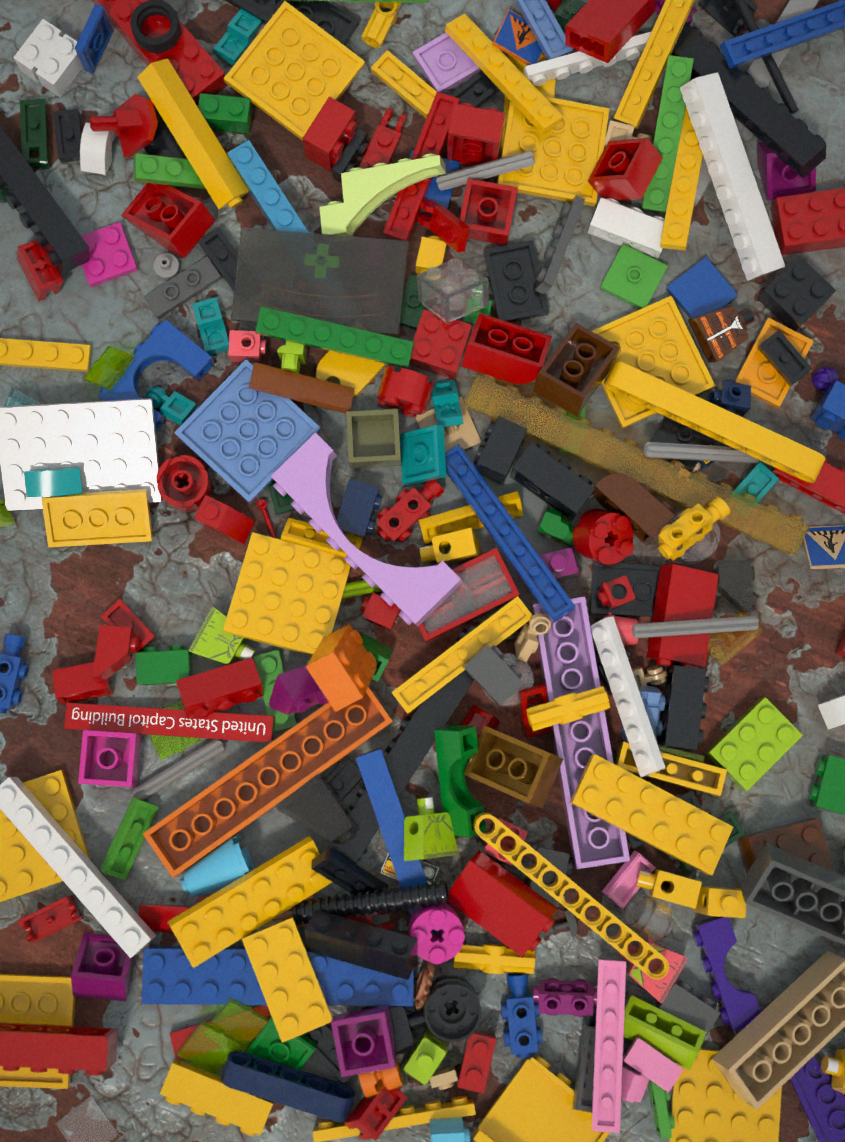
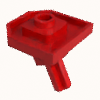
(132, 122)

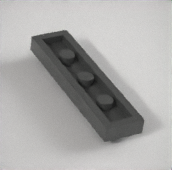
(554, 253)

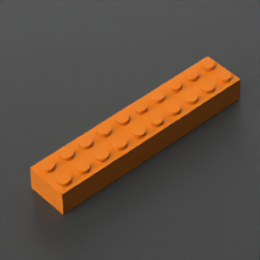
(264, 781)

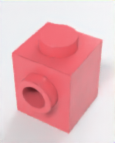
(246, 346)

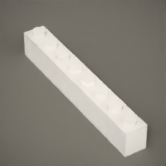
(732, 176)
(74, 867)

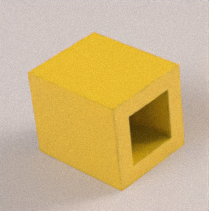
(431, 253)

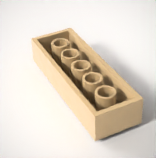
(786, 1032)

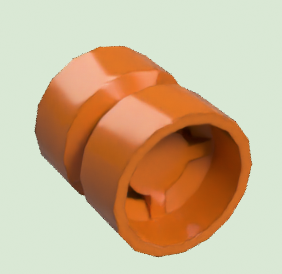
(374, 1081)

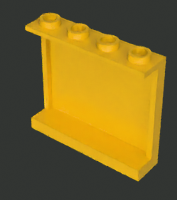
(536, 1109)

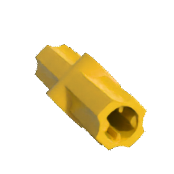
(380, 23)
(568, 708)
(494, 959)

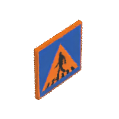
(517, 39)

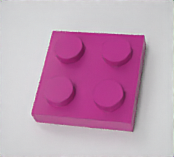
(108, 255)

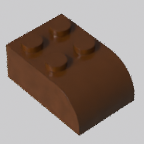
(576, 369)
(634, 500)
(798, 838)

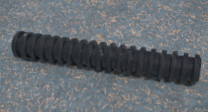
(373, 902)

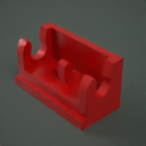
(38, 270)
(77, 684)
(51, 919)
(375, 1113)

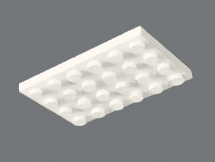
(105, 439)

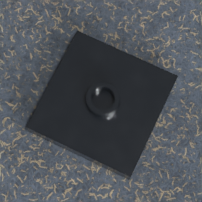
(674, 432)

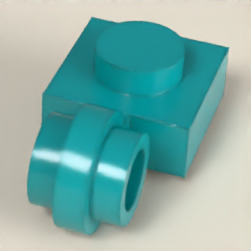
(174, 407)

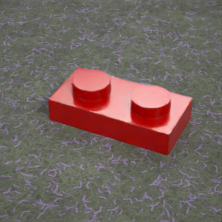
(121, 615)

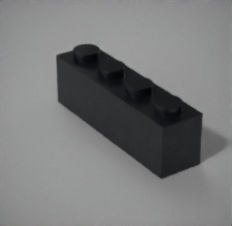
(361, 944)

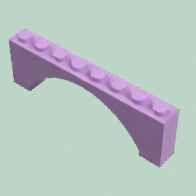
(413, 589)

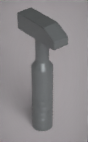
(571, 923)

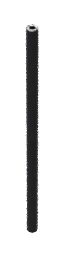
(768, 60)

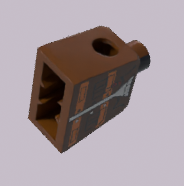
(720, 331)

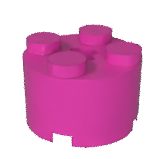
(441, 946)

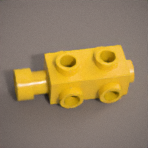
(690, 522)

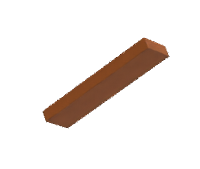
(301, 388)

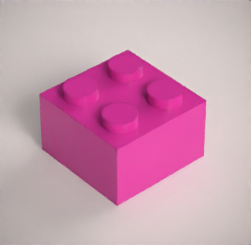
(109, 758)

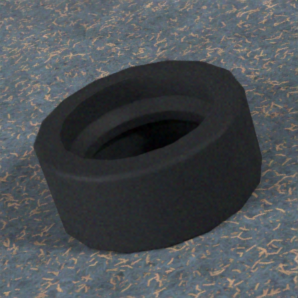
(148, 9)

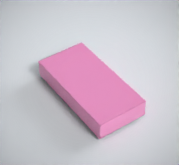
(623, 884)
(652, 1064)

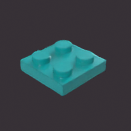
(423, 455)

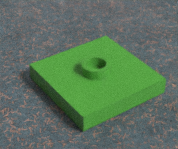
(633, 277)

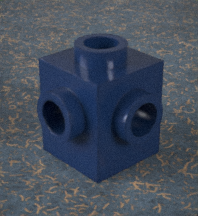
(732, 397)

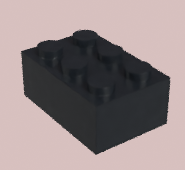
(552, 481)
(683, 708)

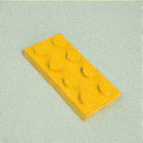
(97, 518)
(287, 979)

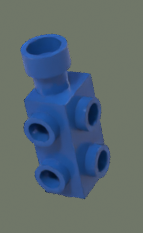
(17, 670)
(520, 1024)

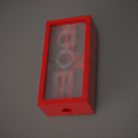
(484, 589)

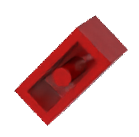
(476, 1061)

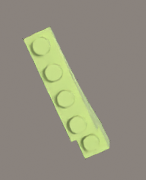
(370, 187)

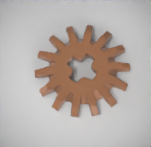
(423, 984)

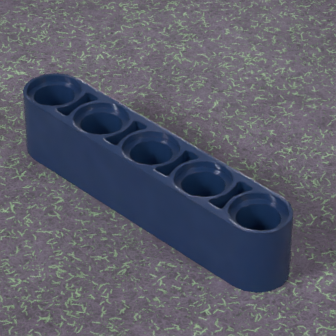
(288, 1086)

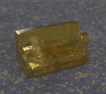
(726, 645)

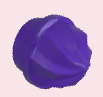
(824, 378)

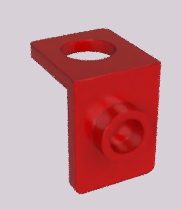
(606, 597)

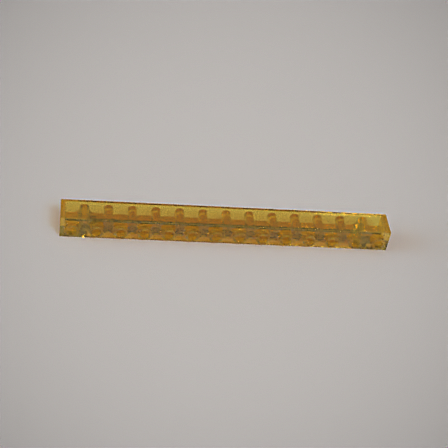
(624, 457)

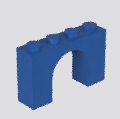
(163, 345)

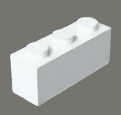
(627, 226)

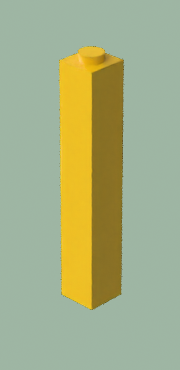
(193, 134)

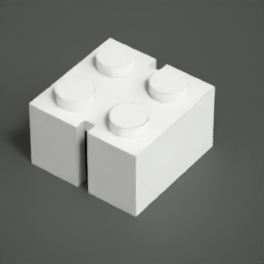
(51, 56)

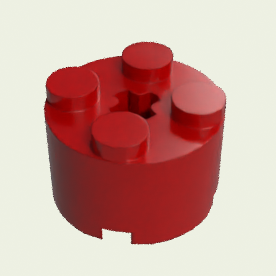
(405, 391)
(183, 469)
(603, 536)

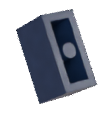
(358, 508)

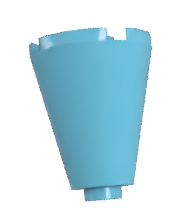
(217, 868)

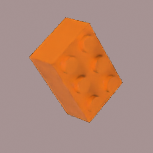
(342, 667)

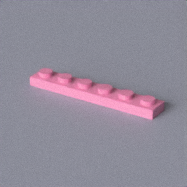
(609, 1046)

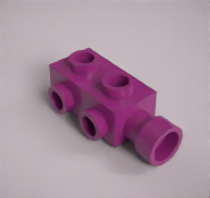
(566, 997)

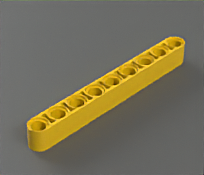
(714, 422)
(579, 904)

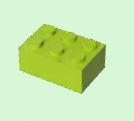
(753, 744)

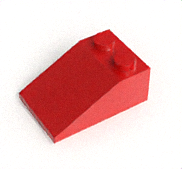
(169, 217)

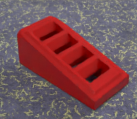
(523, 694)

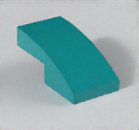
(238, 37)
(211, 326)
(446, 403)
(52, 482)

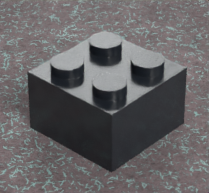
(796, 294)
(501, 449)

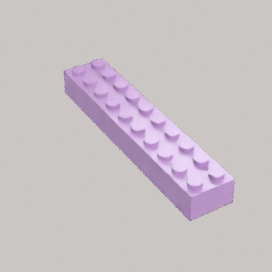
(568, 668)

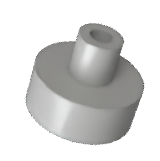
(166, 266)

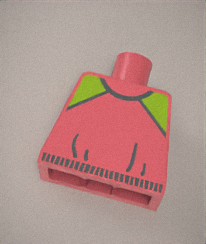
(656, 987)

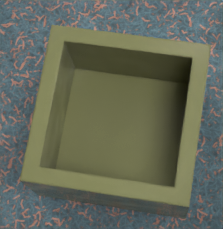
(373, 438)

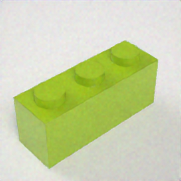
(663, 1032)

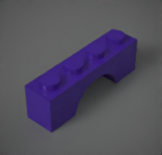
(716, 939)

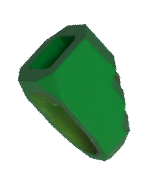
(556, 527)

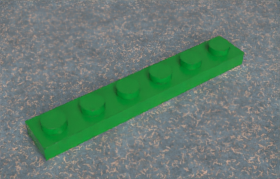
(334, 337)

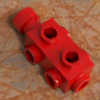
(406, 516)

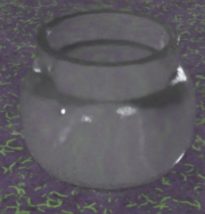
(648, 917)

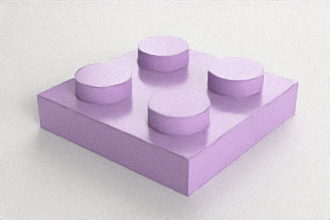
(444, 63)

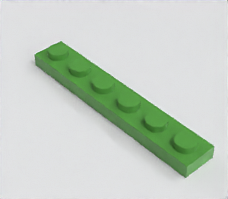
(668, 132)

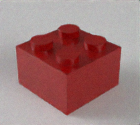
(330, 133)
(625, 169)
(488, 210)
(439, 345)

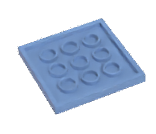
(246, 433)

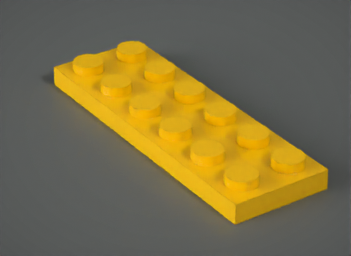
(651, 814)
(248, 902)

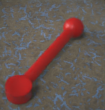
(262, 504)

